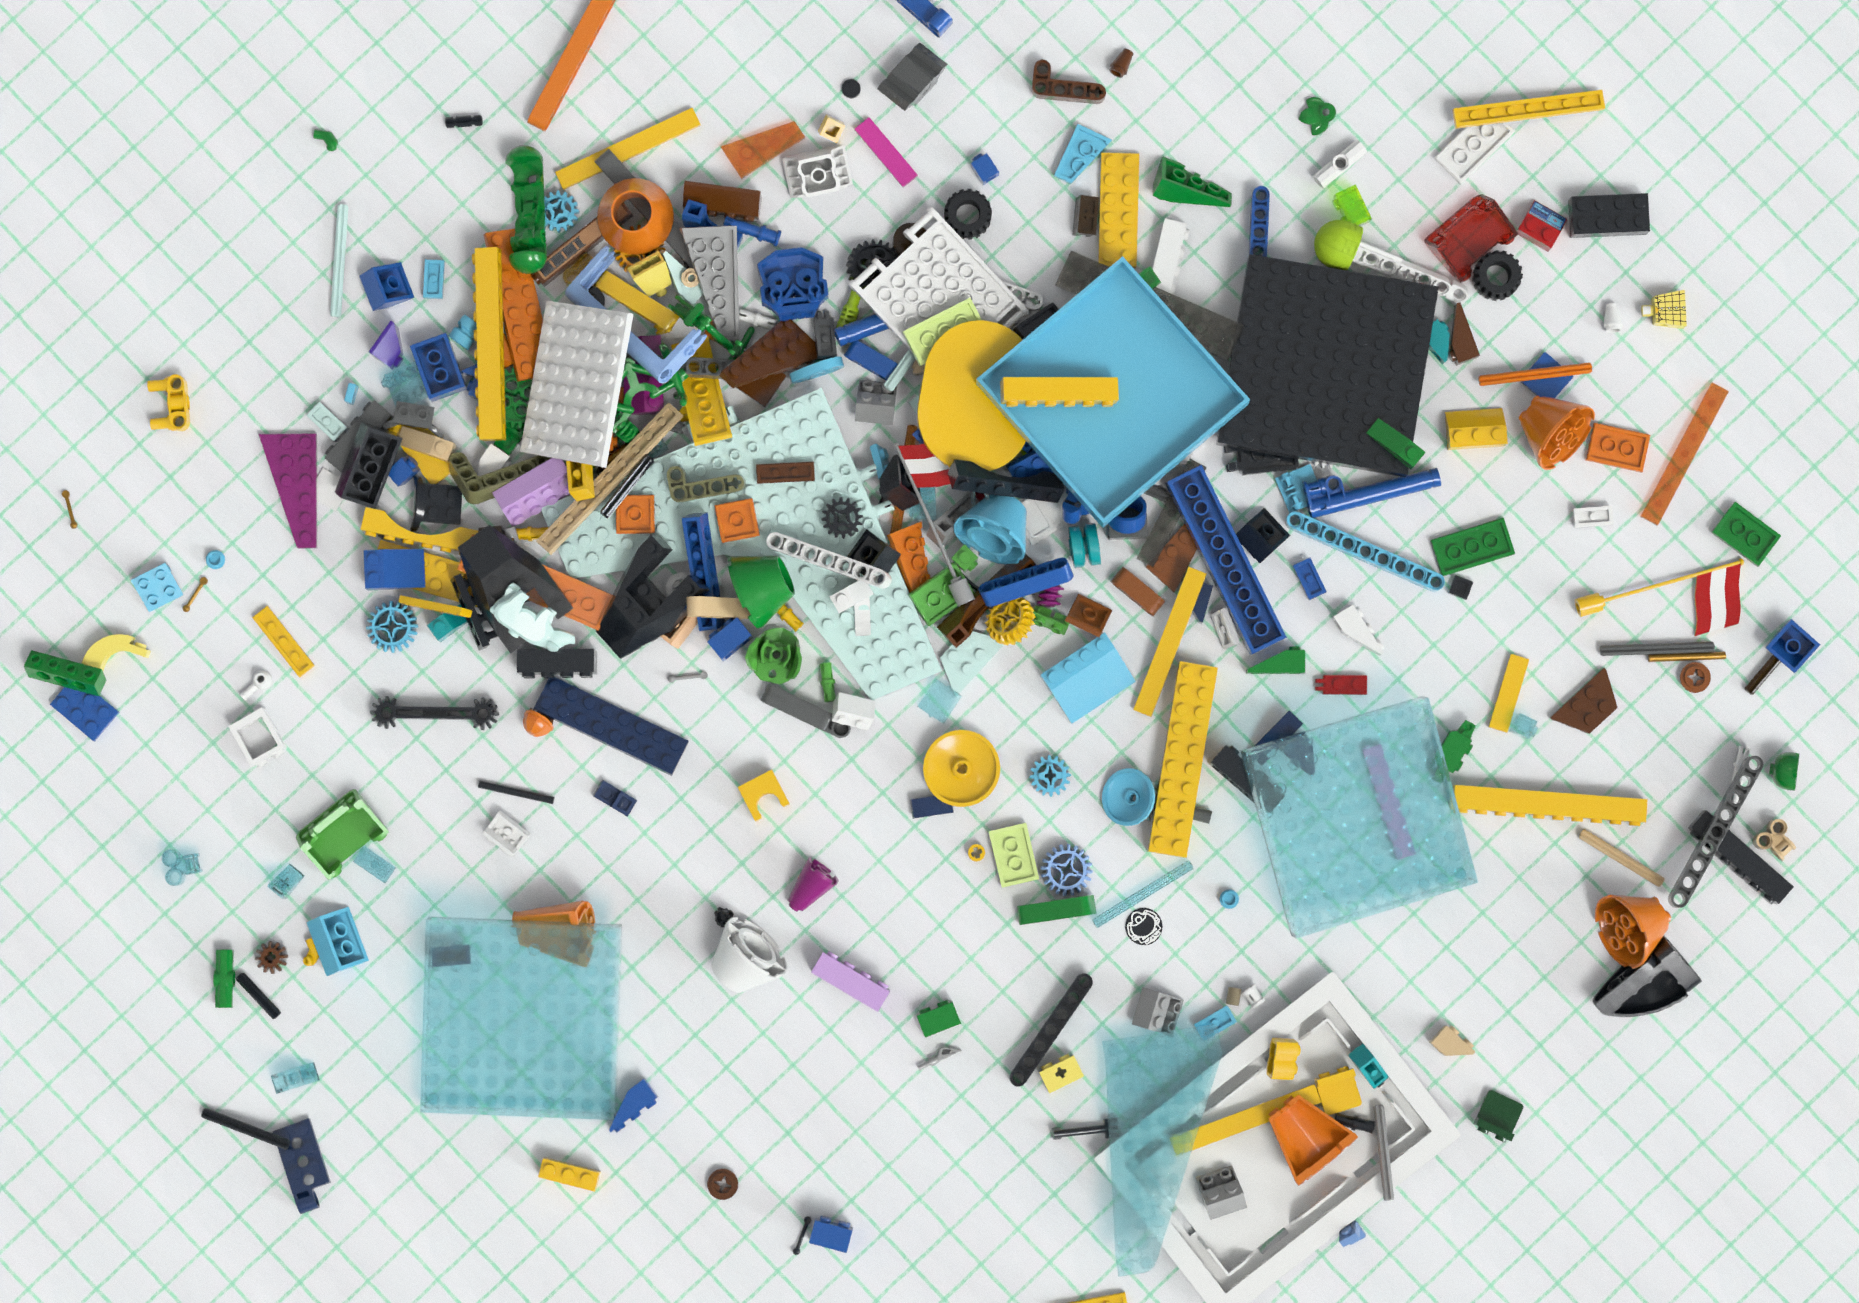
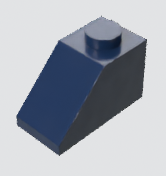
(1202, 602)

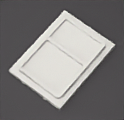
(1043, 518)

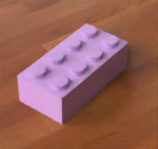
(533, 491)
(850, 981)

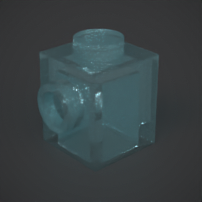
(1524, 726)

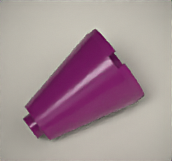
(811, 885)

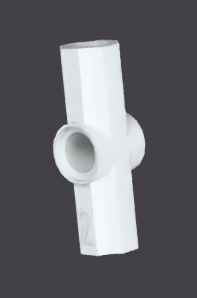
(1331, 171)

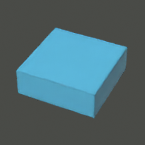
(351, 393)

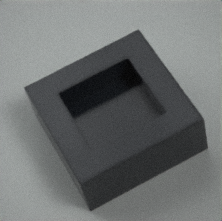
(1460, 587)

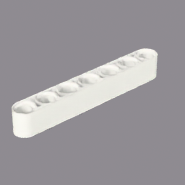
(821, 555)

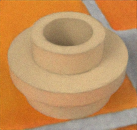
(684, 278)

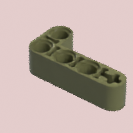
(706, 484)

